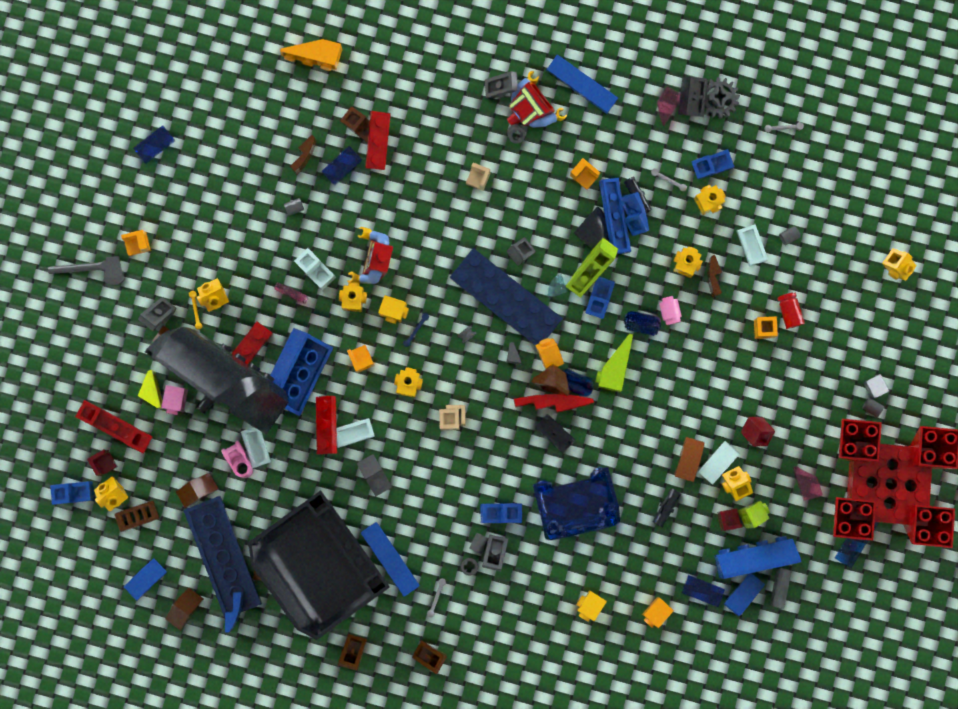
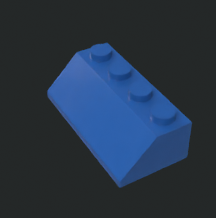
(300, 368)
(756, 558)

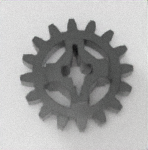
(729, 96)

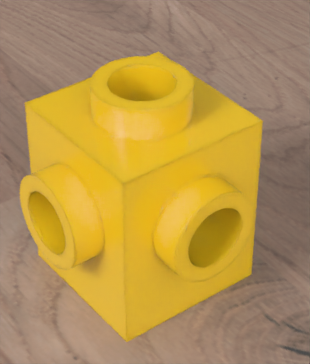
(703, 199)
(899, 264)
(685, 268)
(212, 295)
(352, 304)
(411, 389)
(737, 479)
(110, 494)

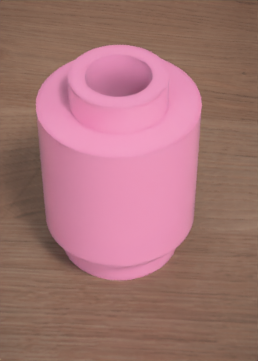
(670, 310)

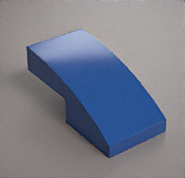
(713, 164)
(636, 215)
(600, 297)
(72, 492)
(501, 513)
(145, 579)
(744, 594)
(232, 617)

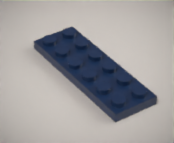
(505, 297)
(222, 554)

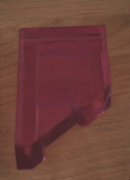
(667, 103)
(291, 293)
(807, 484)

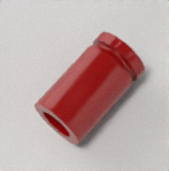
(791, 310)

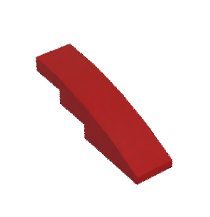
(559, 401)

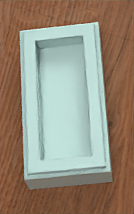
(752, 245)
(354, 433)
(255, 447)

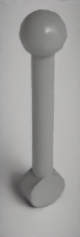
(799, 126)
(655, 172)
(442, 582)

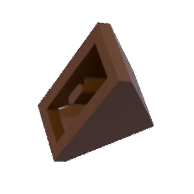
(552, 381)
(197, 490)
(184, 608)
(352, 652)
(429, 657)

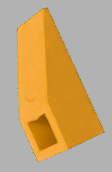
(318, 52)

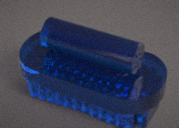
(642, 323)
(578, 383)

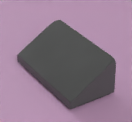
(780, 588)

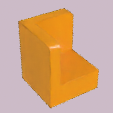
(584, 174)
(136, 242)
(360, 358)

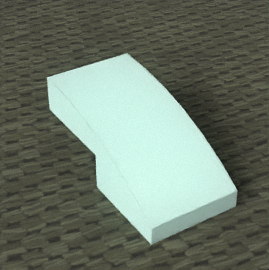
(315, 269)
(718, 462)

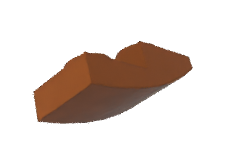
(690, 459)

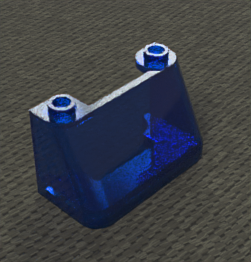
(577, 505)

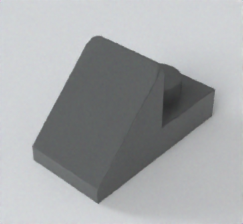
(501, 85)
(157, 314)
(374, 475)
(495, 553)

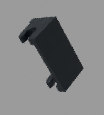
(693, 96)
(554, 433)

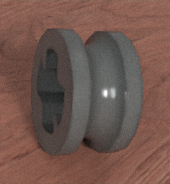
(513, 129)
(466, 334)
(465, 562)

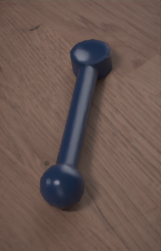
(425, 317)

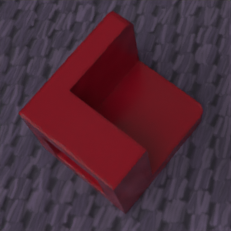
(757, 431)
(102, 462)
(729, 520)

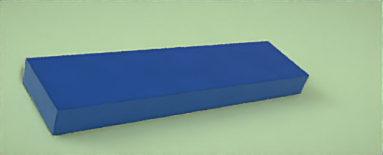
(582, 84)
(615, 215)
(390, 559)

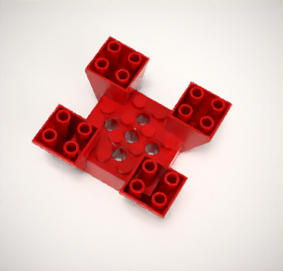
(914, 463)

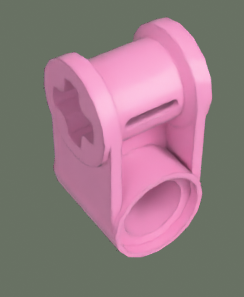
(236, 457)

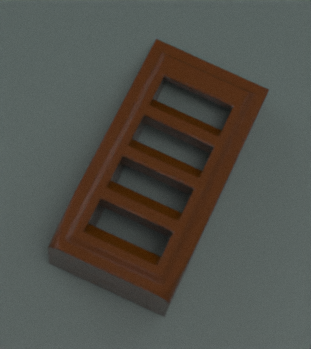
(120, 521)

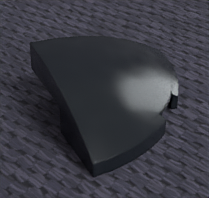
(593, 229)

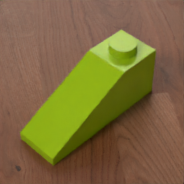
(592, 267)
(614, 370)
(754, 514)

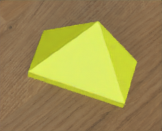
(150, 390)

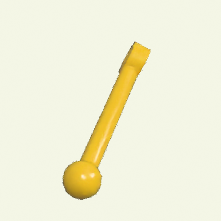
(192, 294)

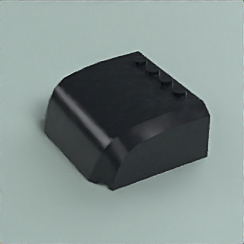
(221, 376)
(315, 567)

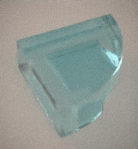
(557, 287)

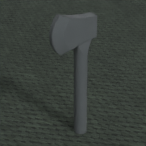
(111, 266)

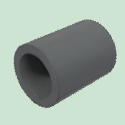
(294, 207)
(790, 235)
(873, 407)
(478, 543)

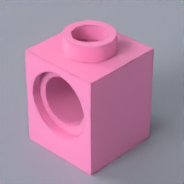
(174, 399)

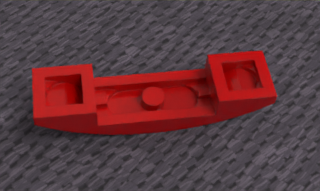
(114, 426)

